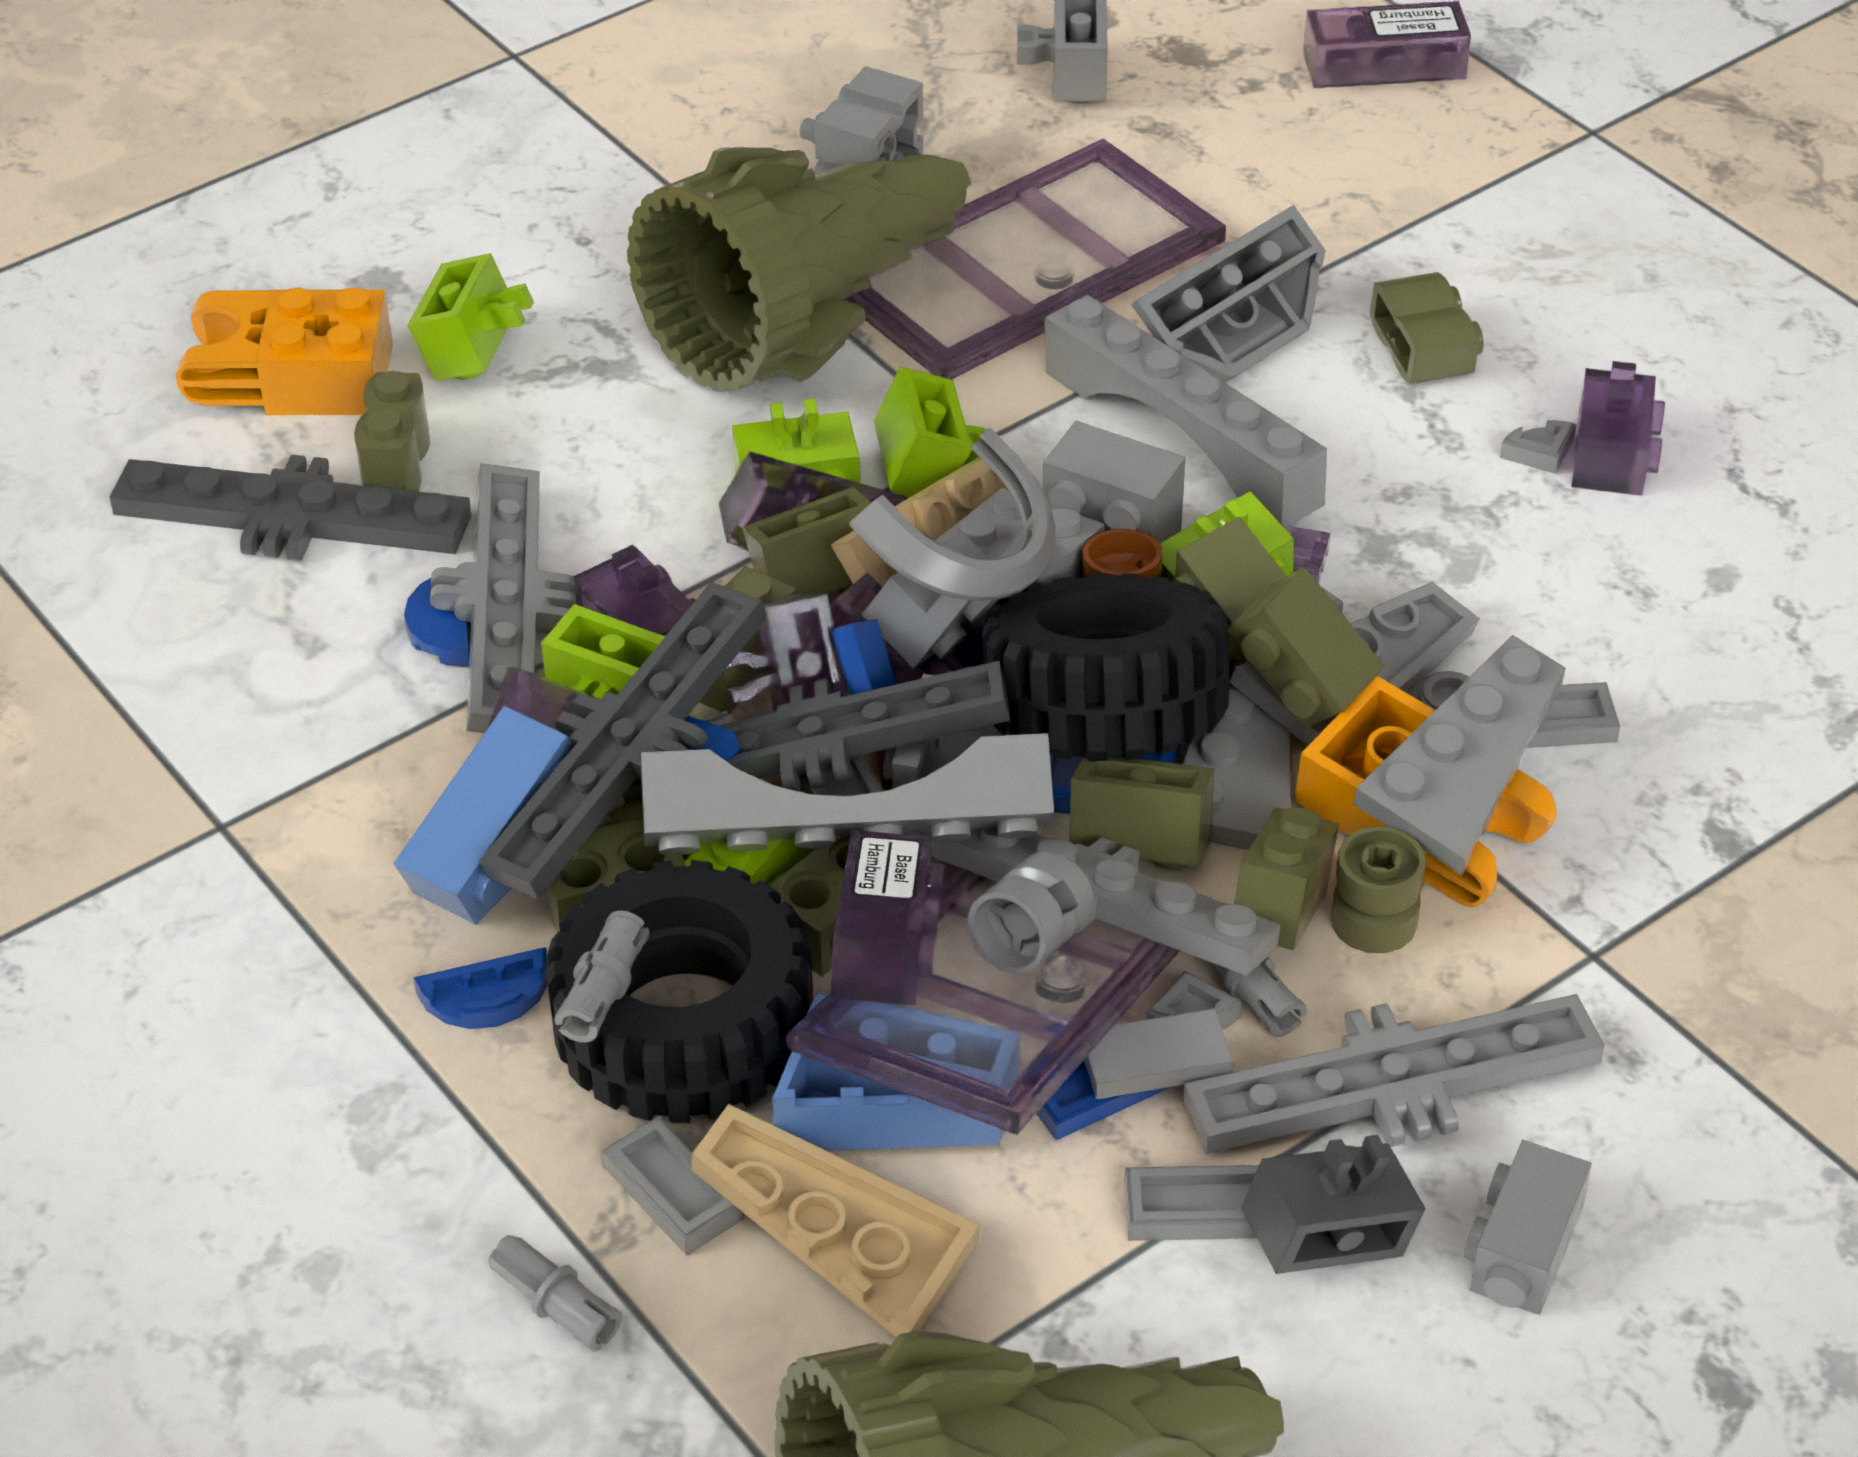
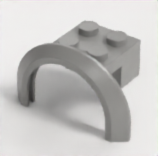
(953, 584)

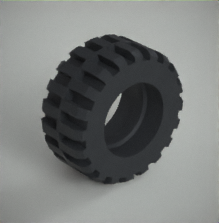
(1111, 664)
(699, 1054)

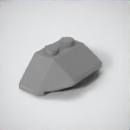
(1240, 298)

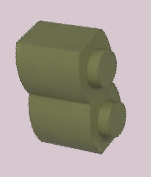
(1425, 327)
(392, 431)

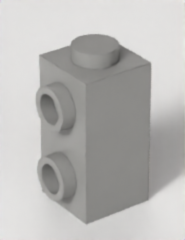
(1529, 1226)

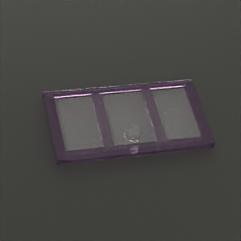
(1028, 250)
(986, 1036)

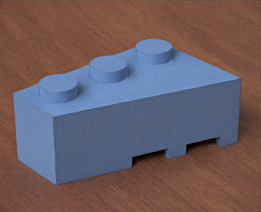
(475, 810)
(859, 1114)

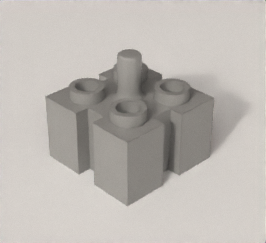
(868, 121)

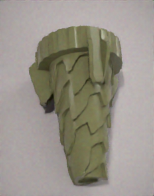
(757, 253)
(980, 1400)

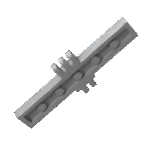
(502, 587)
(1130, 899)
(1392, 1074)

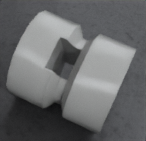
(1030, 912)

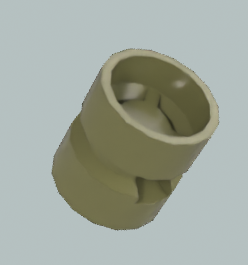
(1378, 889)

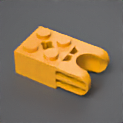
(287, 349)
(1362, 740)

